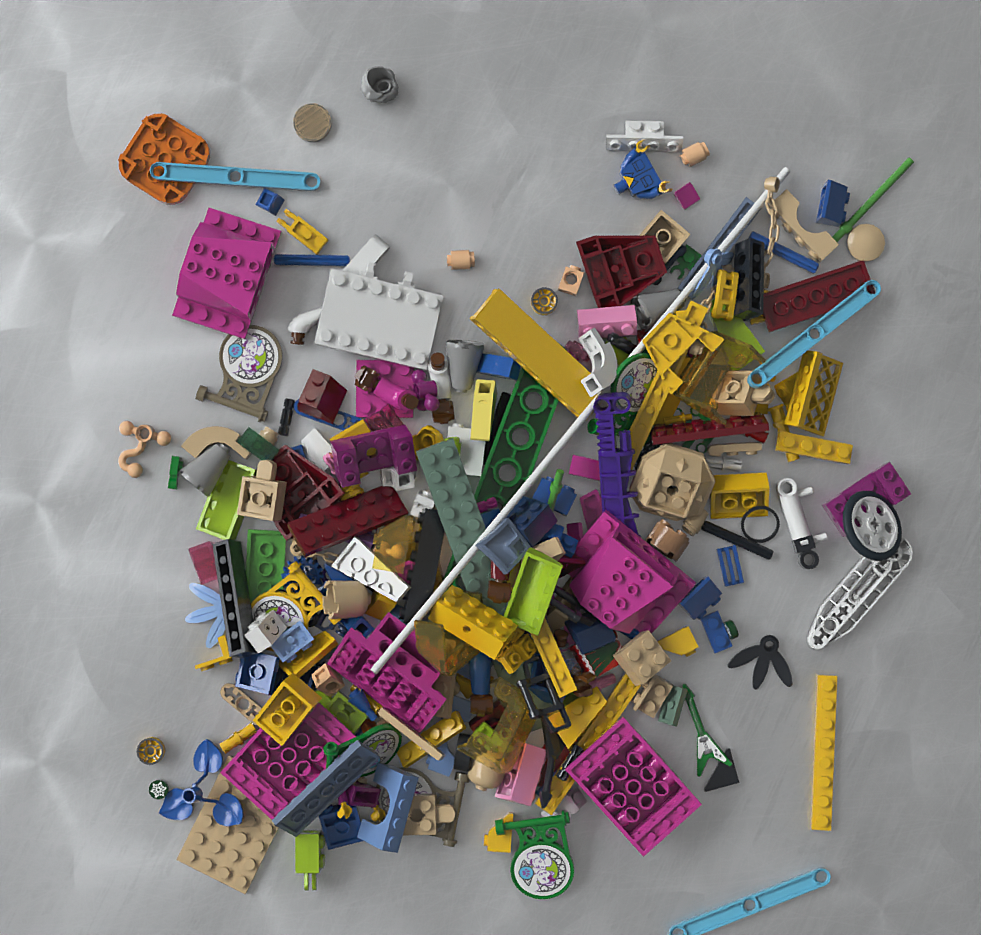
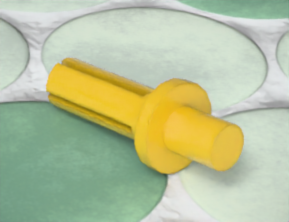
(683, 417)

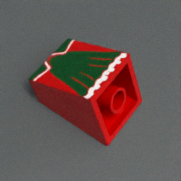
(599, 660)

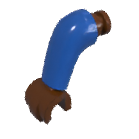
(480, 701)

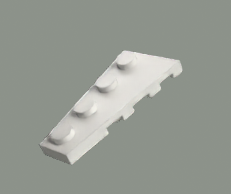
(357, 563)

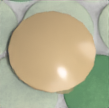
(865, 242)

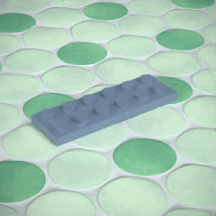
(326, 788)

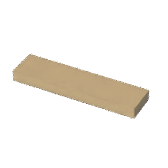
(411, 734)

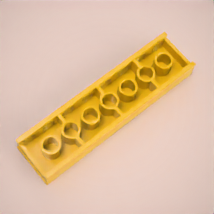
(534, 350)

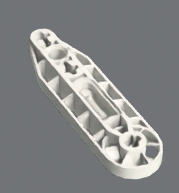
(852, 600)

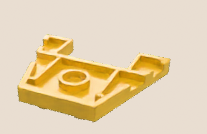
(670, 341)

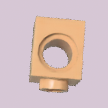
(568, 288)
(327, 680)

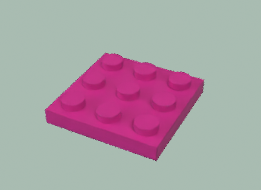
(369, 403)

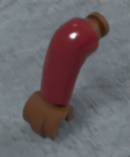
(498, 589)

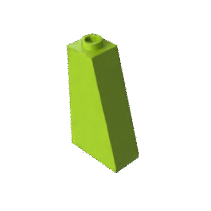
(735, 329)

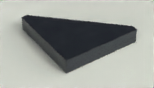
(722, 775)

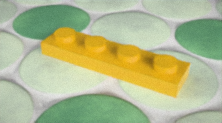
(814, 447)
(436, 735)

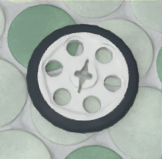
(872, 525)

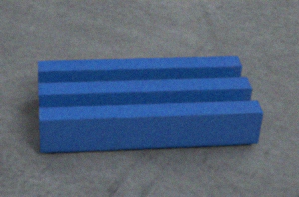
(733, 581)

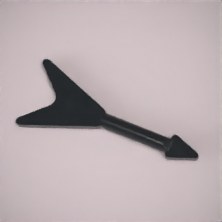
(554, 746)

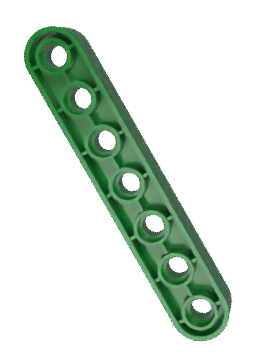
(506, 452)

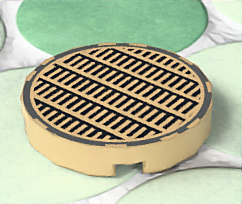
(312, 122)

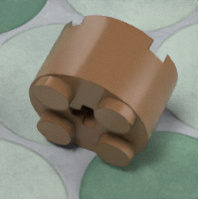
(667, 541)

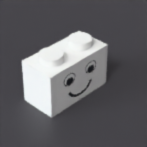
(265, 630)

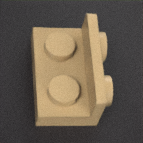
(652, 696)

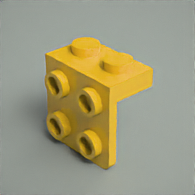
(222, 660)

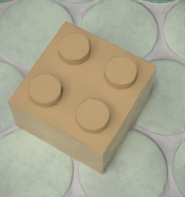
(641, 658)

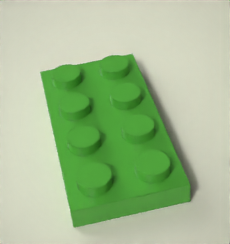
(264, 560)

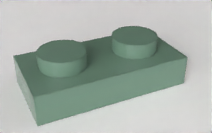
(673, 706)

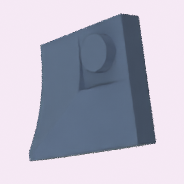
(504, 546)

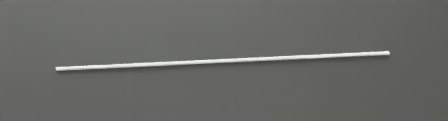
(560, 444)

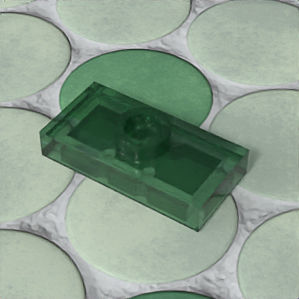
(258, 445)

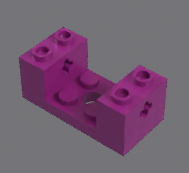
(393, 448)
(882, 481)

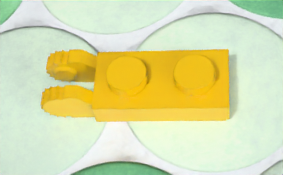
(304, 232)

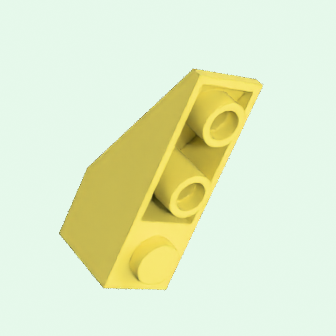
(483, 409)

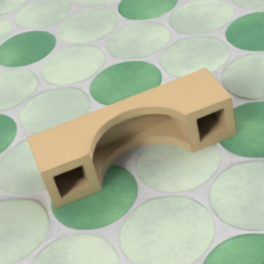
(817, 244)

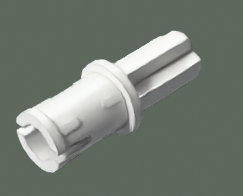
(724, 463)

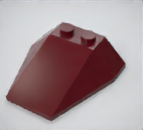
(620, 266)
(306, 488)

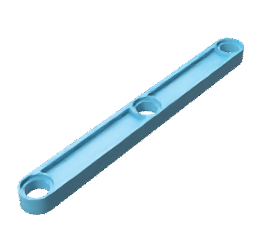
(221, 176)
(804, 341)
(763, 899)

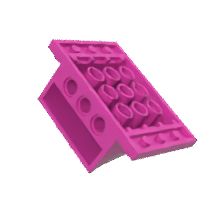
(225, 272)
(626, 578)
(404, 680)
(277, 773)
(633, 786)

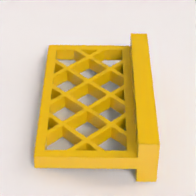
(804, 390)

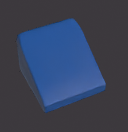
(270, 201)

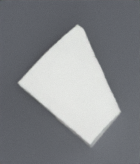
(315, 448)

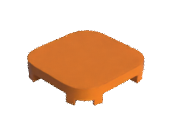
(162, 141)

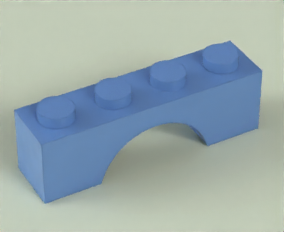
(445, 766)

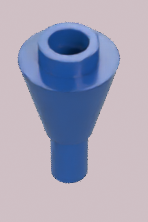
(361, 702)

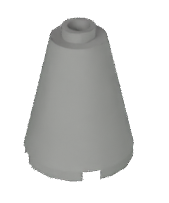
(652, 306)
(463, 362)
(207, 468)

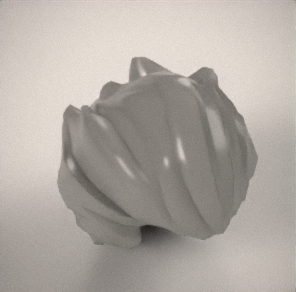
(379, 85)

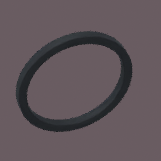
(760, 540)

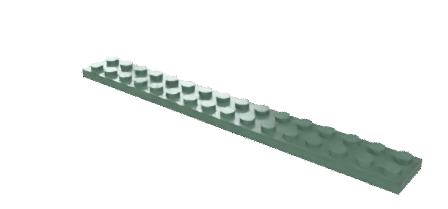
(463, 527)

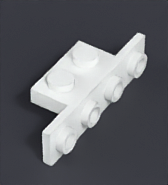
(650, 131)

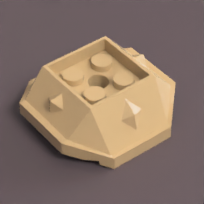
(672, 467)

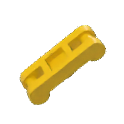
(725, 295)

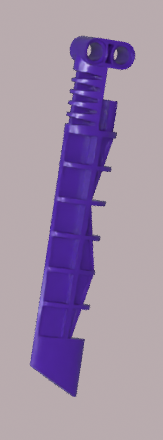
(614, 461)

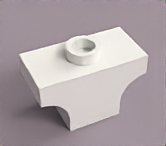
(390, 477)
(423, 500)

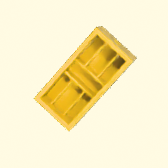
(488, 629)

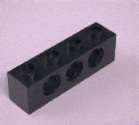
(750, 288)

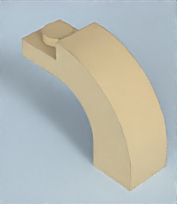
(206, 437)

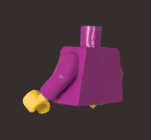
(360, 795)

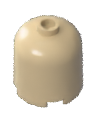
(345, 599)
(484, 776)

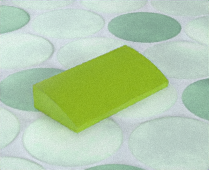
(220, 509)
(533, 590)

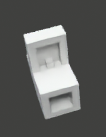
(571, 803)

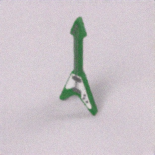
(706, 746)

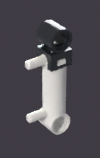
(797, 524)

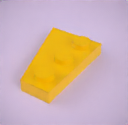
(322, 645)
(581, 714)

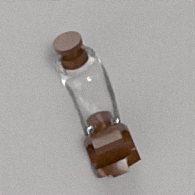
(580, 679)

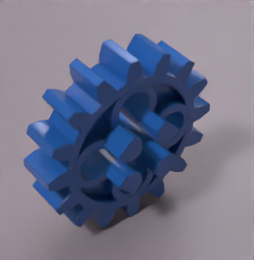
(314, 570)

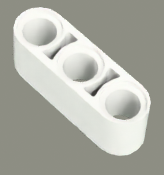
(371, 252)

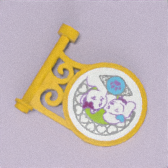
(286, 603)

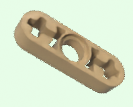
(236, 705)

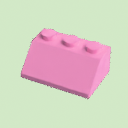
(606, 320)
(522, 780)

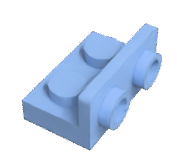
(292, 641)

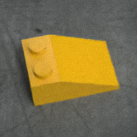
(287, 709)

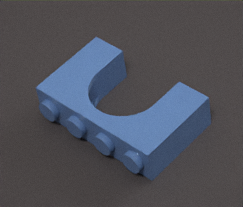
(401, 790)

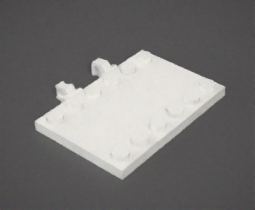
(378, 318)

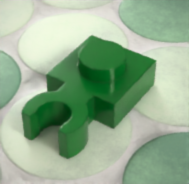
(686, 261)
(175, 467)

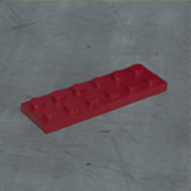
(813, 296)
(702, 429)
(347, 519)

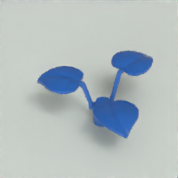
(178, 801)

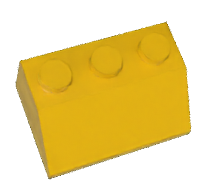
(737, 494)

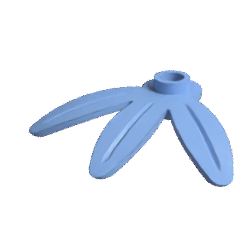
(714, 260)
(208, 613)

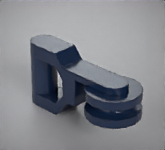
(342, 632)

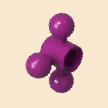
(425, 391)

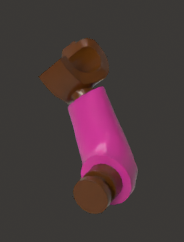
(385, 389)

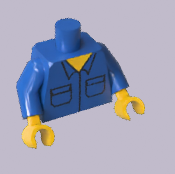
(639, 175)

